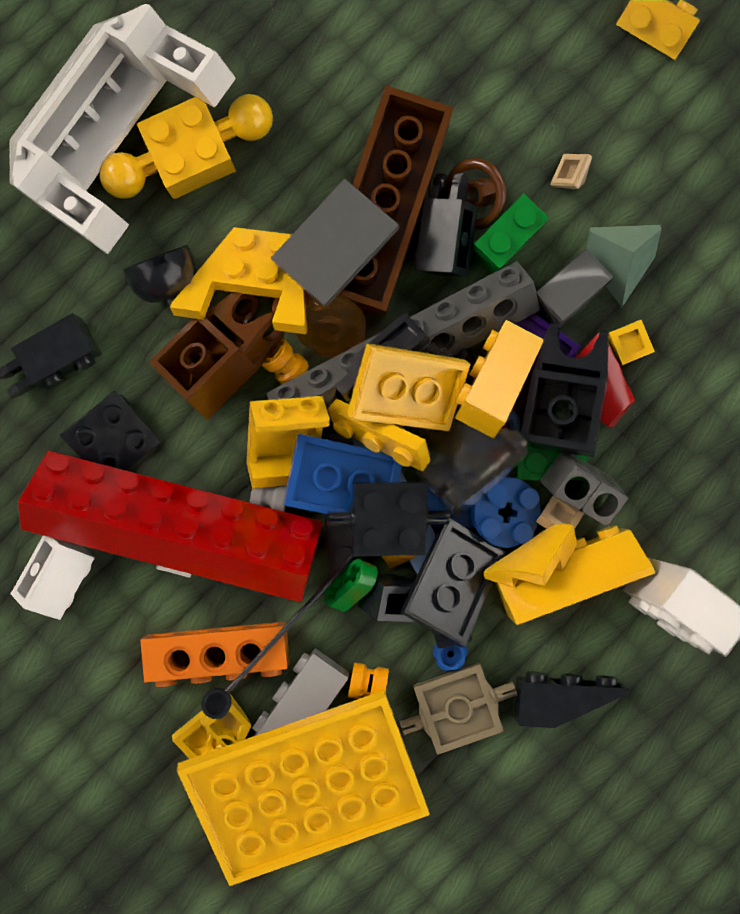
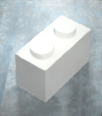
(52, 577)

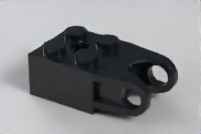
(568, 383)

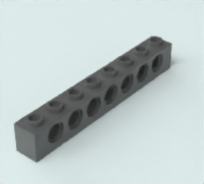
(451, 324)

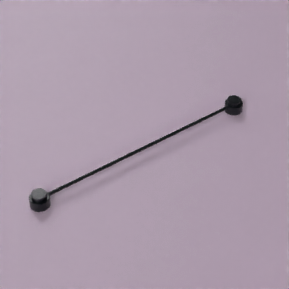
(217, 700)

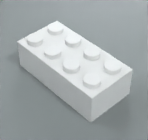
(687, 607)

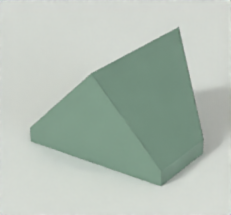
(625, 254)

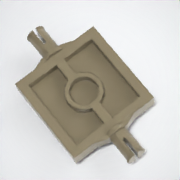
(458, 708)

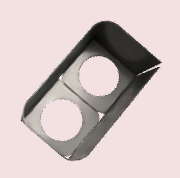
(572, 288)
(569, 466)

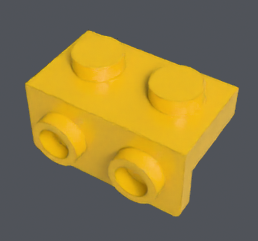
(660, 23)

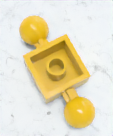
(186, 147)

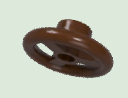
(490, 190)

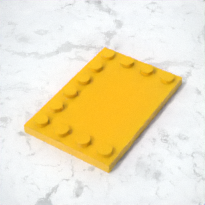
(304, 788)

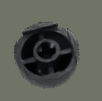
(162, 276)

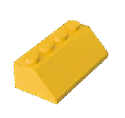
(591, 570)

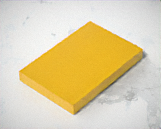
(407, 388)

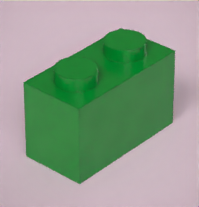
(509, 234)

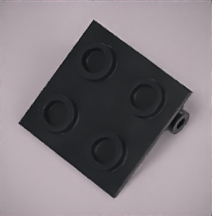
(111, 434)

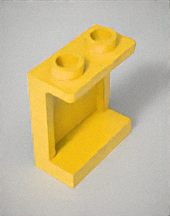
(274, 433)

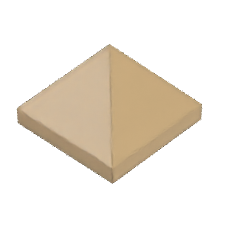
(571, 171)

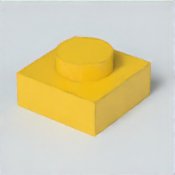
(630, 342)

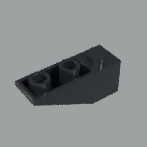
(557, 701)

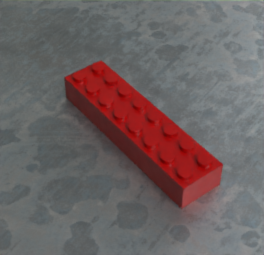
(170, 525)

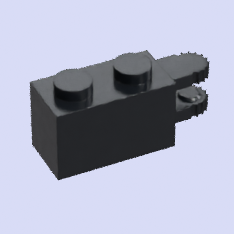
(446, 229)
(52, 355)

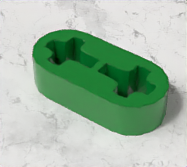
(351, 585)

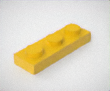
(376, 436)

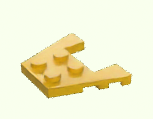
(245, 266)

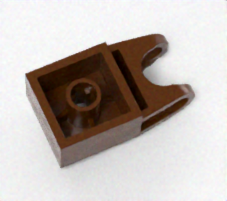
(217, 354)

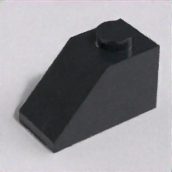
(387, 598)

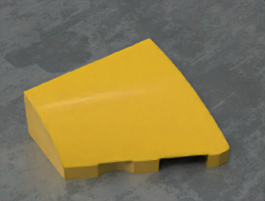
(536, 558)
(208, 734)

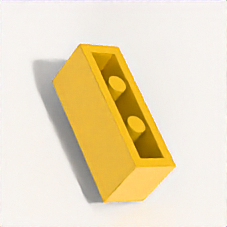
(498, 378)

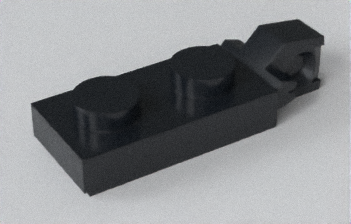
(400, 334)

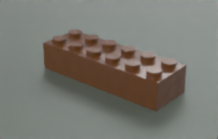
(396, 179)

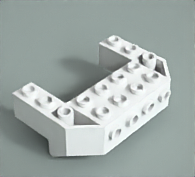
(94, 109)

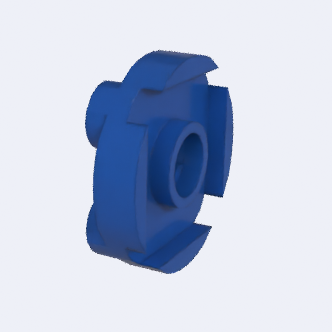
(519, 526)

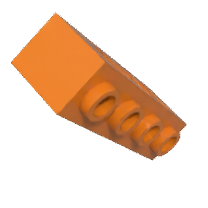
(164, 671)

